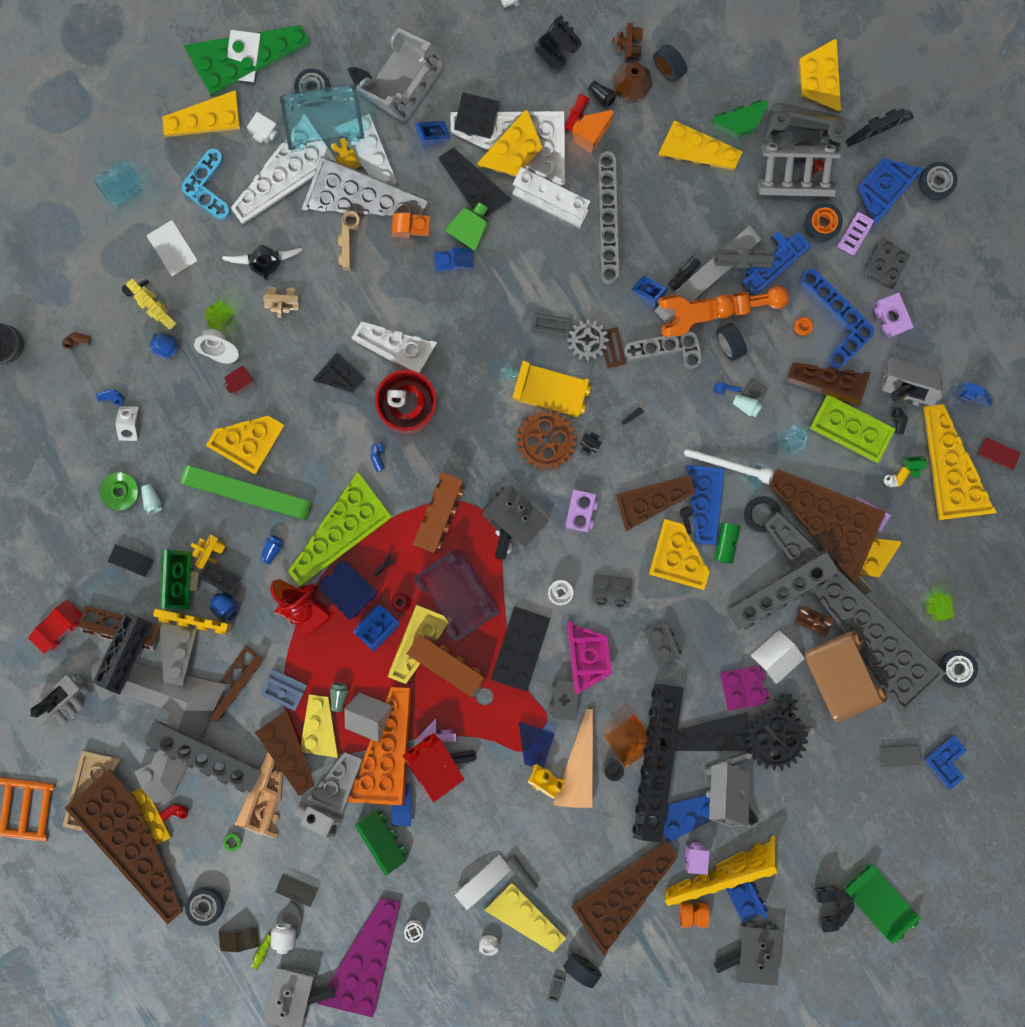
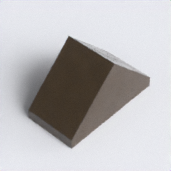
(238, 939)

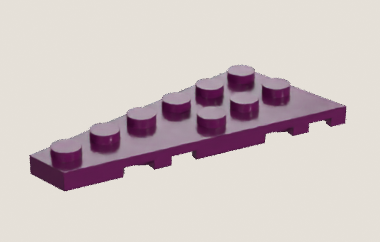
(362, 969)

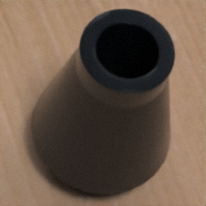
(602, 93)

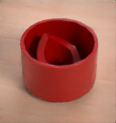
(413, 383)

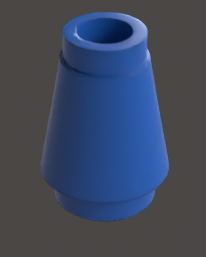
(271, 549)

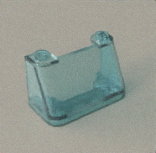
(321, 116)

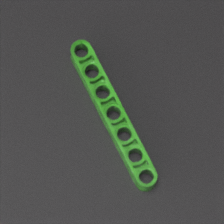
(245, 492)

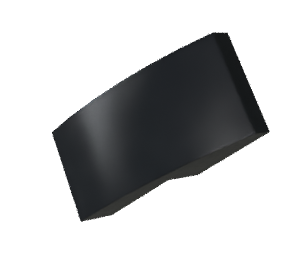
(130, 560)

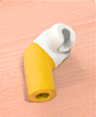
(896, 480)

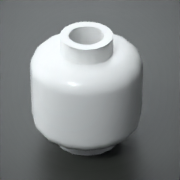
(283, 938)

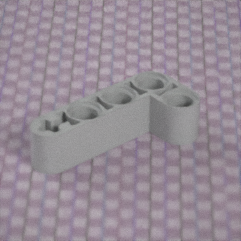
(661, 350)

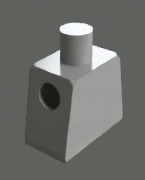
(325, 823)

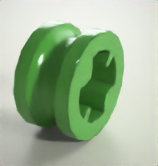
(237, 838)

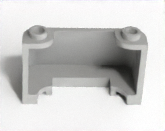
(404, 76)

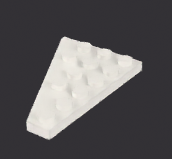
(550, 130)

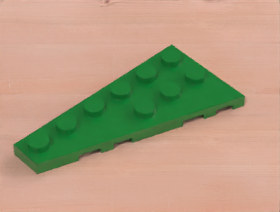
(222, 72)

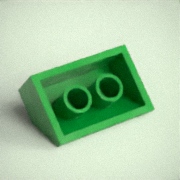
(175, 579)
(381, 841)

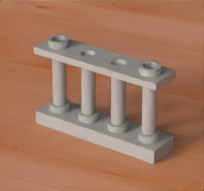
(802, 187)

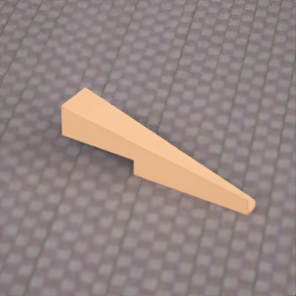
(579, 769)
(260, 807)

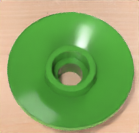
(109, 490)

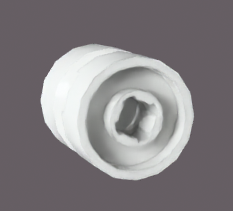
(560, 592)

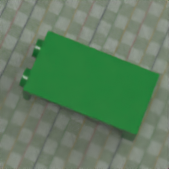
(881, 903)

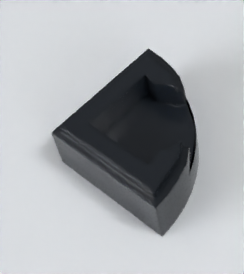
(358, 75)

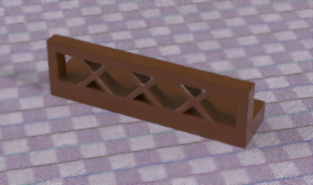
(107, 632)
(239, 684)

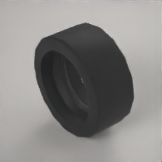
(748, 511)

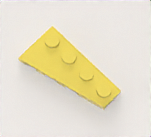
(421, 622)
(521, 914)

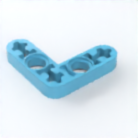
(200, 190)

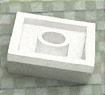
(777, 656)

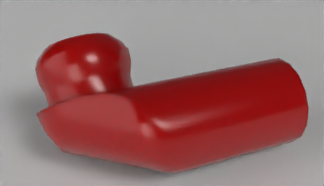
(175, 810)

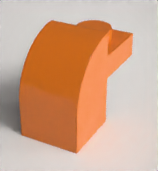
(406, 225)

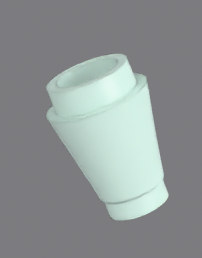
(747, 405)
(151, 501)

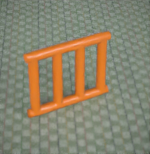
(28, 786)

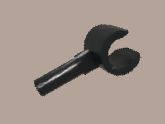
(128, 292)
(685, 513)
(384, 565)

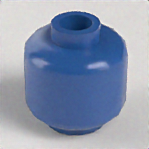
(163, 345)
(224, 606)

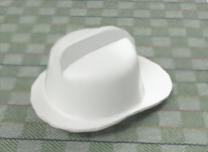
(214, 345)

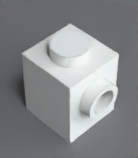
(262, 128)

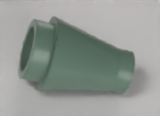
(338, 696)

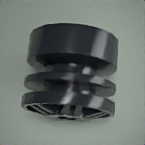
(13, 344)

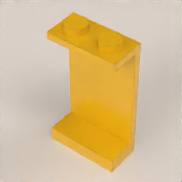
(551, 390)

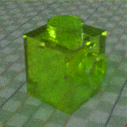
(218, 315)
(940, 607)

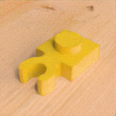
(346, 157)

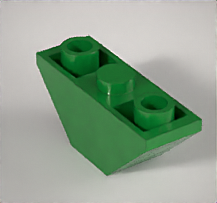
(741, 120)

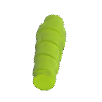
(261, 953)

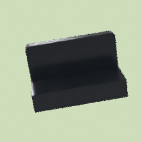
(219, 578)

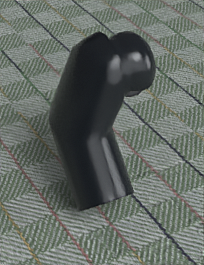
(900, 418)

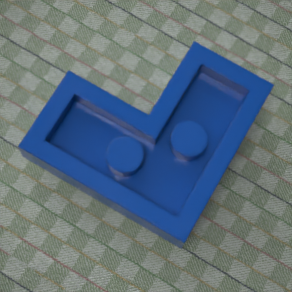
(942, 761)

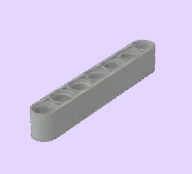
(608, 208)
(709, 273)

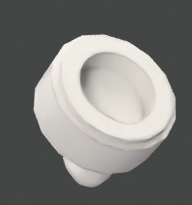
(396, 394)
(488, 945)

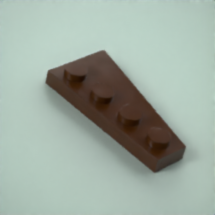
(831, 382)
(647, 501)
(284, 748)

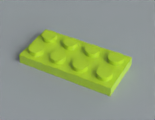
(852, 428)

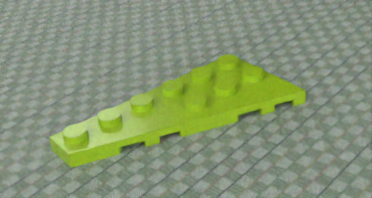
(347, 524)

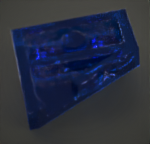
(535, 744)

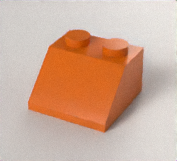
(591, 129)

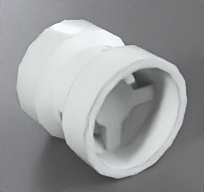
(415, 927)

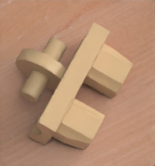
(281, 303)

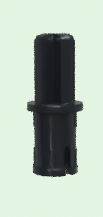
(684, 273)

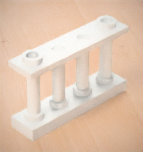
(550, 197)

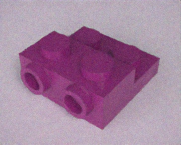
(744, 687)

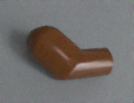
(74, 339)

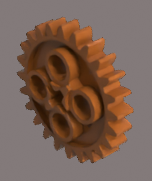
(532, 429)

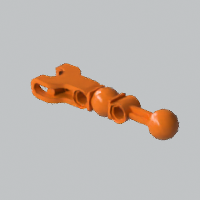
(721, 307)

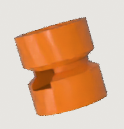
(694, 915)

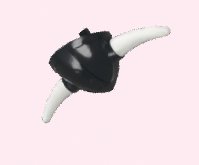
(263, 259)

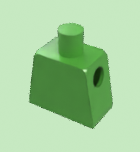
(470, 226)

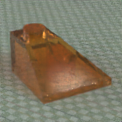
(628, 740)

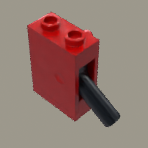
(435, 767)

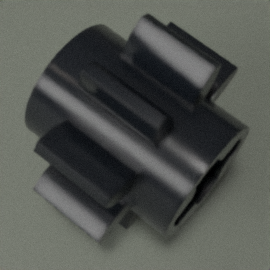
(590, 443)
(791, 706)

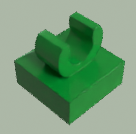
(914, 464)

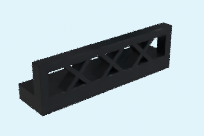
(124, 654)

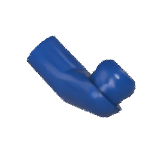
(112, 395)
(375, 456)

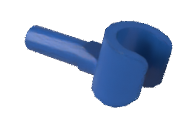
(721, 386)

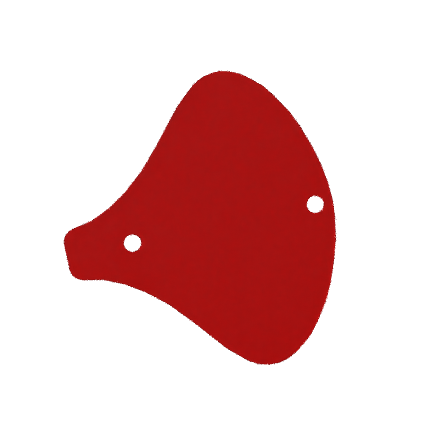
(337, 655)

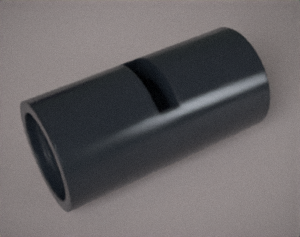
(613, 777)

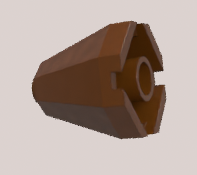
(632, 82)

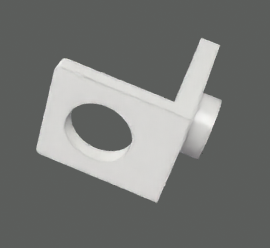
(127, 420)

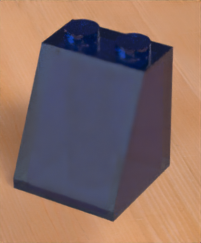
(348, 590)

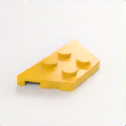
(821, 76)
(514, 148)
(879, 557)

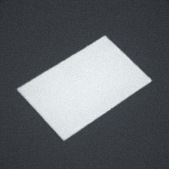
(251, 45)
(172, 248)

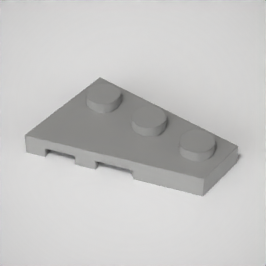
(176, 652)
(338, 784)

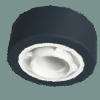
(969, 671)

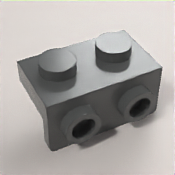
(611, 591)

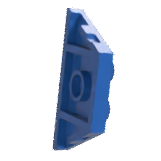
(885, 186)

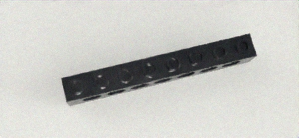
(663, 771)

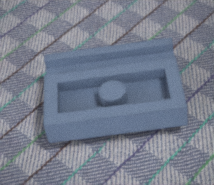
(283, 689)

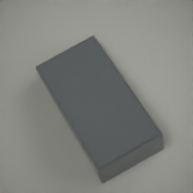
(556, 989)

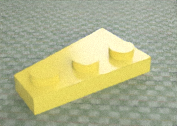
(318, 729)

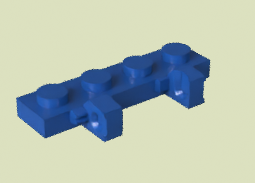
(787, 252)

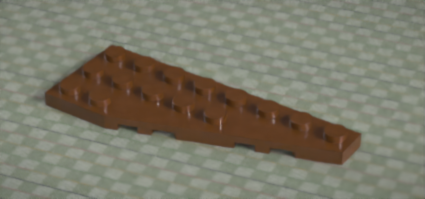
(119, 829)

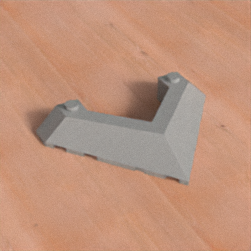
(189, 712)

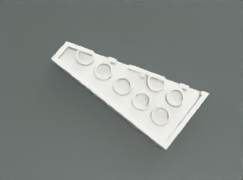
(279, 177)

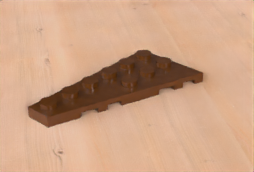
(617, 901)

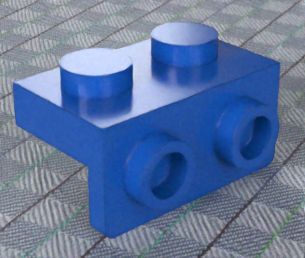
(376, 627)

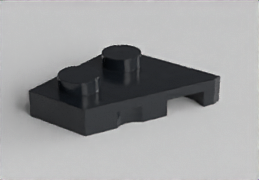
(340, 374)

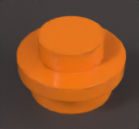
(803, 326)

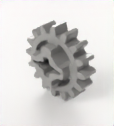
(580, 340)

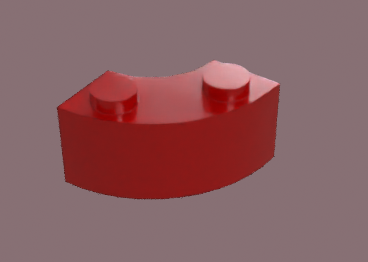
(55, 627)

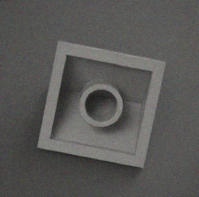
(367, 716)

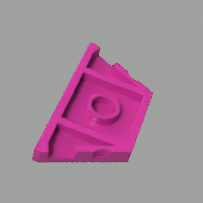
(588, 657)

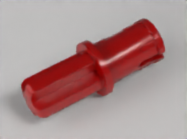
(576, 112)

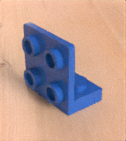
(747, 902)

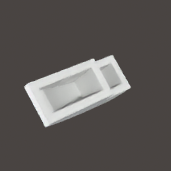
(482, 882)

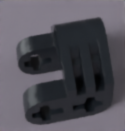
(558, 35)
(831, 893)

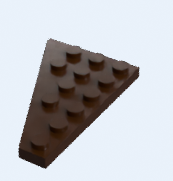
(835, 520)

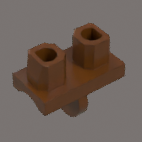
(631, 51)
(814, 621)

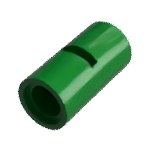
(726, 543)

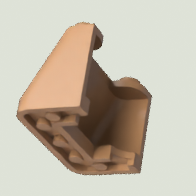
(844, 676)

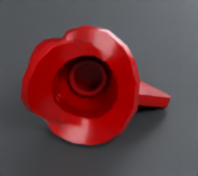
(298, 605)

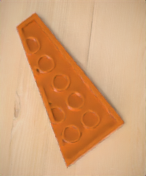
(383, 767)

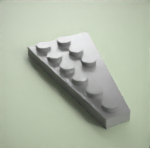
(346, 189)

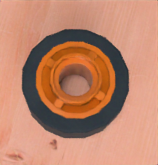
(827, 212)

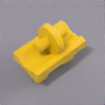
(211, 544)
(546, 782)

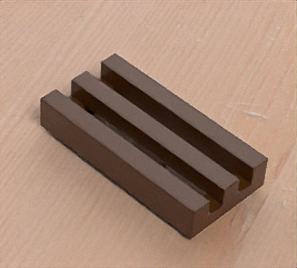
(606, 356)

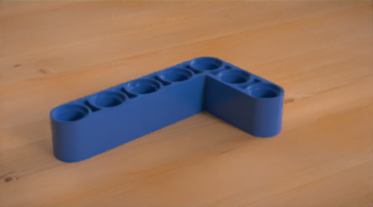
(840, 315)

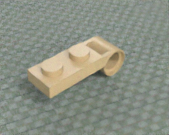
(345, 239)

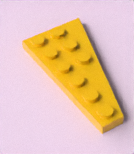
(953, 473)
(735, 870)

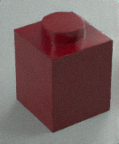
(238, 381)

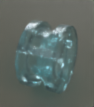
(508, 373)

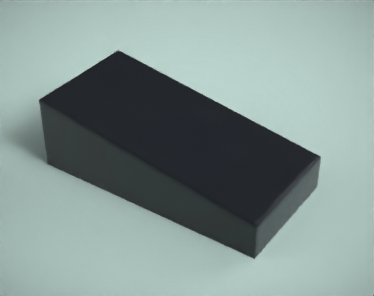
(632, 416)

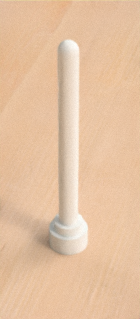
(764, 475)

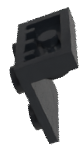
(476, 115)

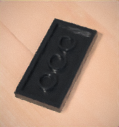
(520, 649)

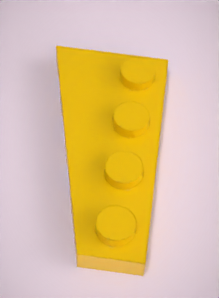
(206, 117)
(694, 146)
(185, 620)

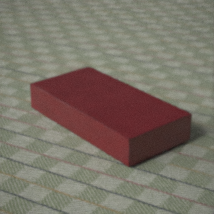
(999, 453)

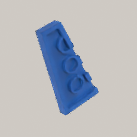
(706, 501)
(686, 816)

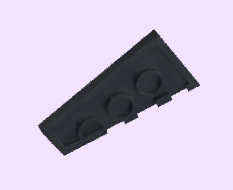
(473, 183)
(715, 735)

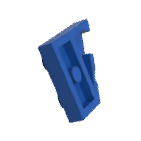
(974, 392)

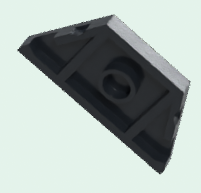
(878, 125)

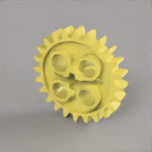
(146, 299)

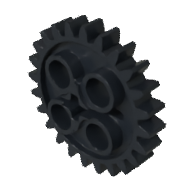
(763, 749)

